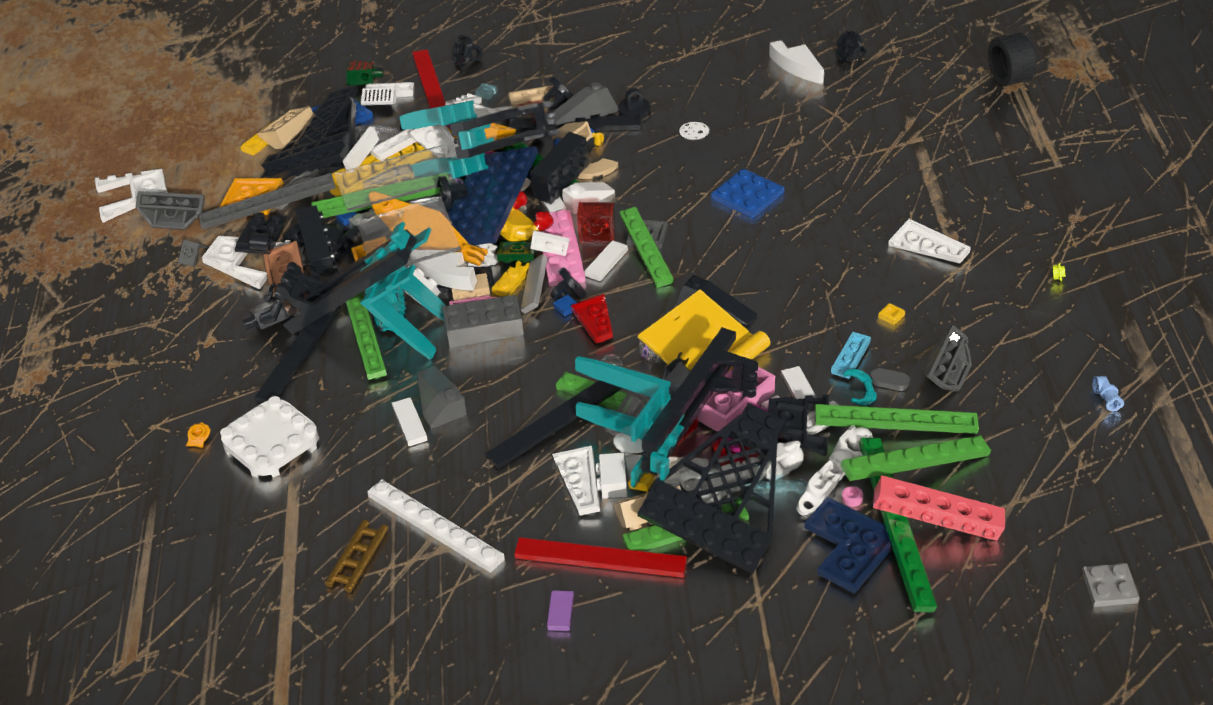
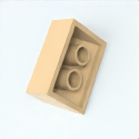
(286, 127)
(628, 509)

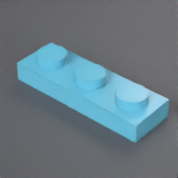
(851, 354)

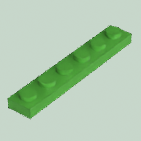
(646, 247)
(655, 536)

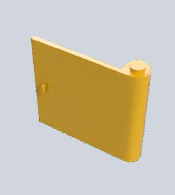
(693, 327)

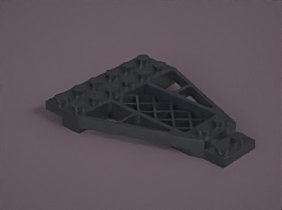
(321, 142)
(709, 526)

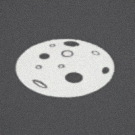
(694, 130)

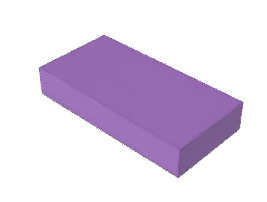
(560, 610)

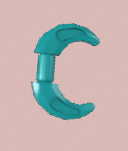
(870, 395)

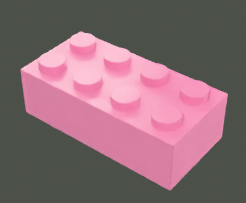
(728, 405)

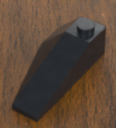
(733, 307)

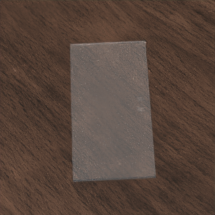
(393, 178)

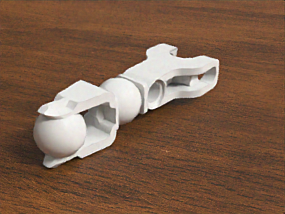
(788, 458)
(827, 478)

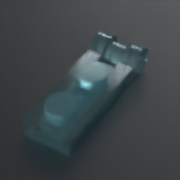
(781, 487)

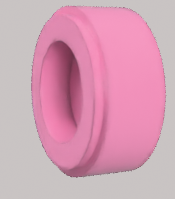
(852, 496)

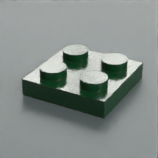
(515, 251)

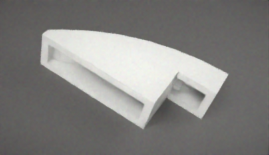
(797, 61)
(449, 271)

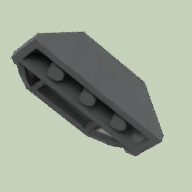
(169, 209)
(949, 360)

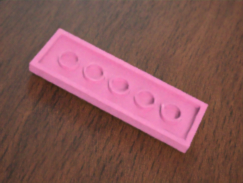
(564, 227)

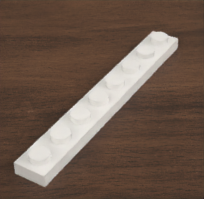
(436, 526)

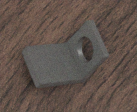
(190, 252)

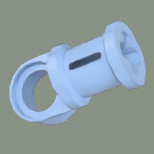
(1108, 392)

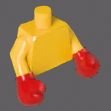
(520, 227)

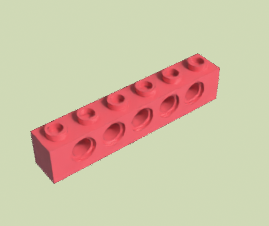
(939, 508)

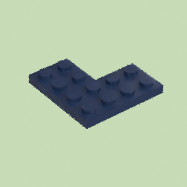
(859, 542)

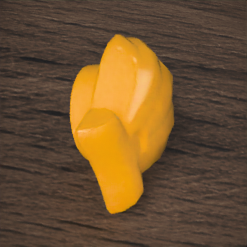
(198, 434)

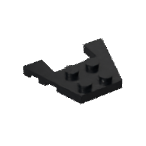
(795, 416)

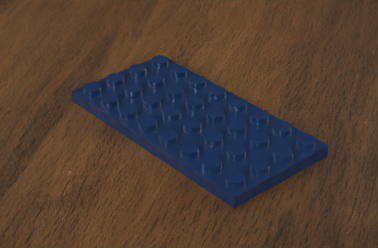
(491, 195)

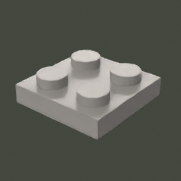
(1110, 585)

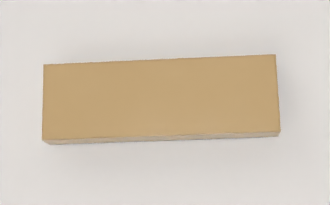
(528, 95)

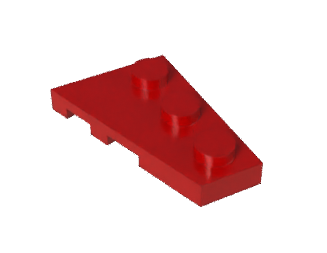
(594, 318)

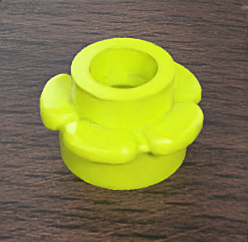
(1058, 271)

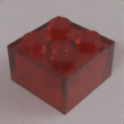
(596, 222)

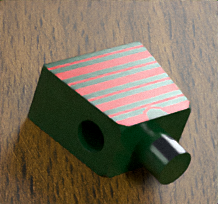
(362, 73)

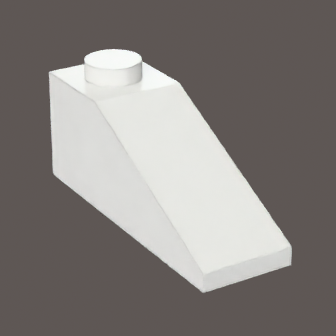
(585, 193)

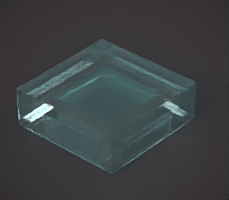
(486, 91)

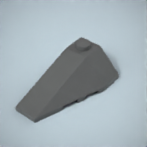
(587, 102)
(439, 398)

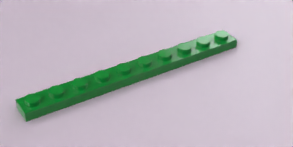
(903, 544)

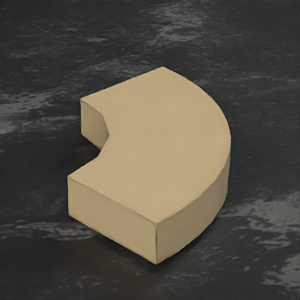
(601, 167)

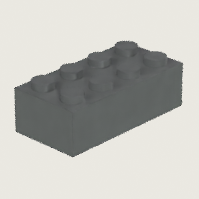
(483, 321)

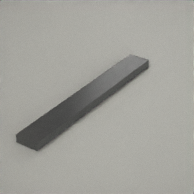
(266, 201)

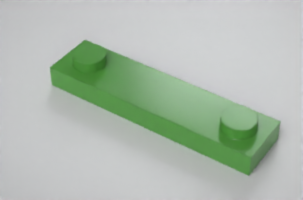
(575, 384)

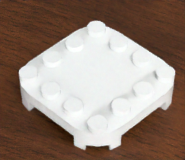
(269, 437)

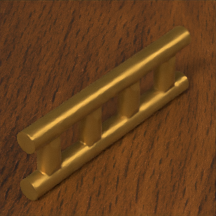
(359, 566)

